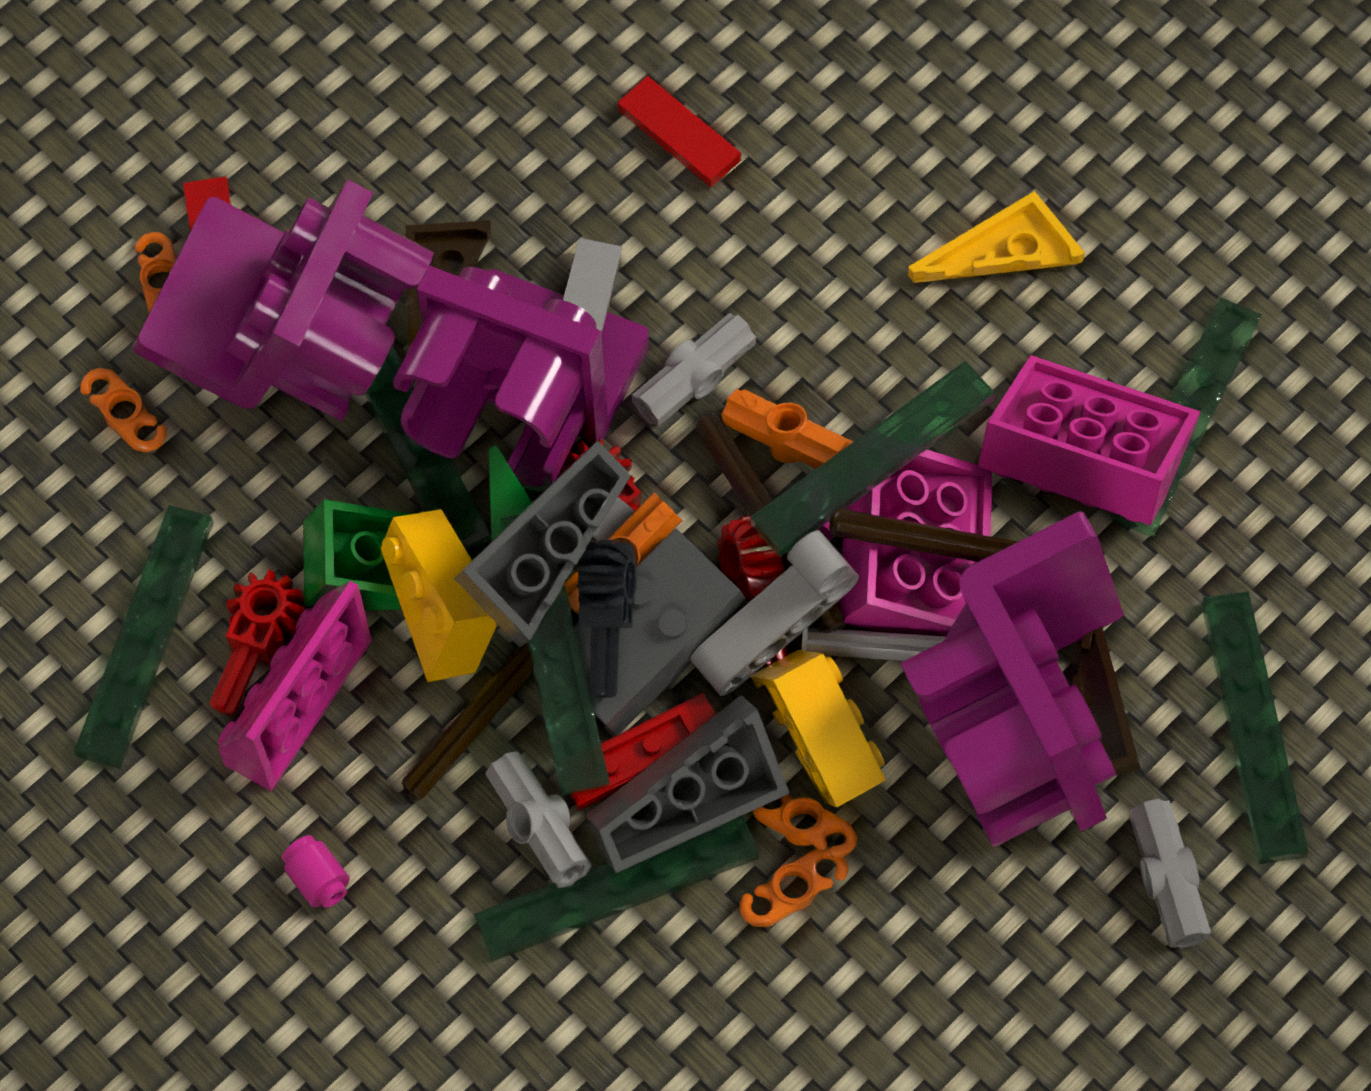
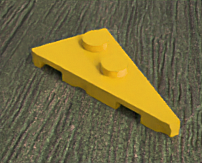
(1010, 241)

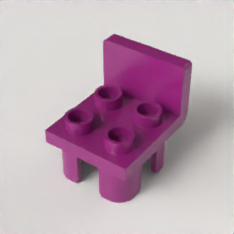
(283, 307)
(524, 352)
(997, 689)

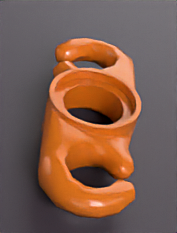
(150, 266)
(129, 427)
(826, 824)
(782, 905)

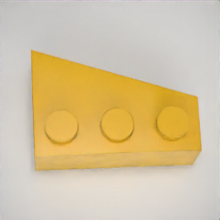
(441, 616)
(822, 725)

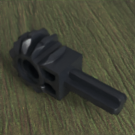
(606, 604)

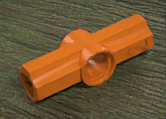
(782, 429)
(643, 532)

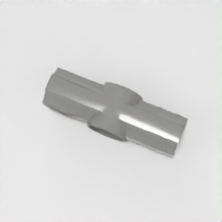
(693, 369)
(538, 819)
(1169, 874)

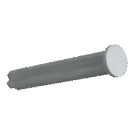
(867, 643)

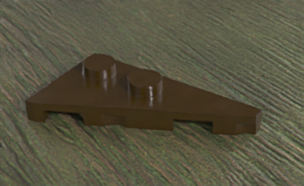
(454, 248)
(1102, 695)

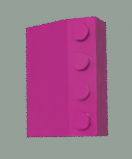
(1088, 439)
(906, 587)
(297, 688)

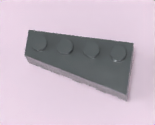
(533, 556)
(691, 789)

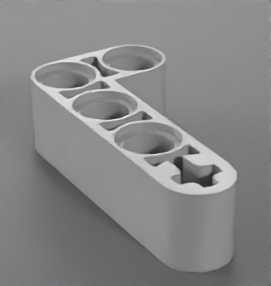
(776, 614)

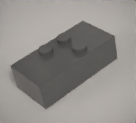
(675, 609)

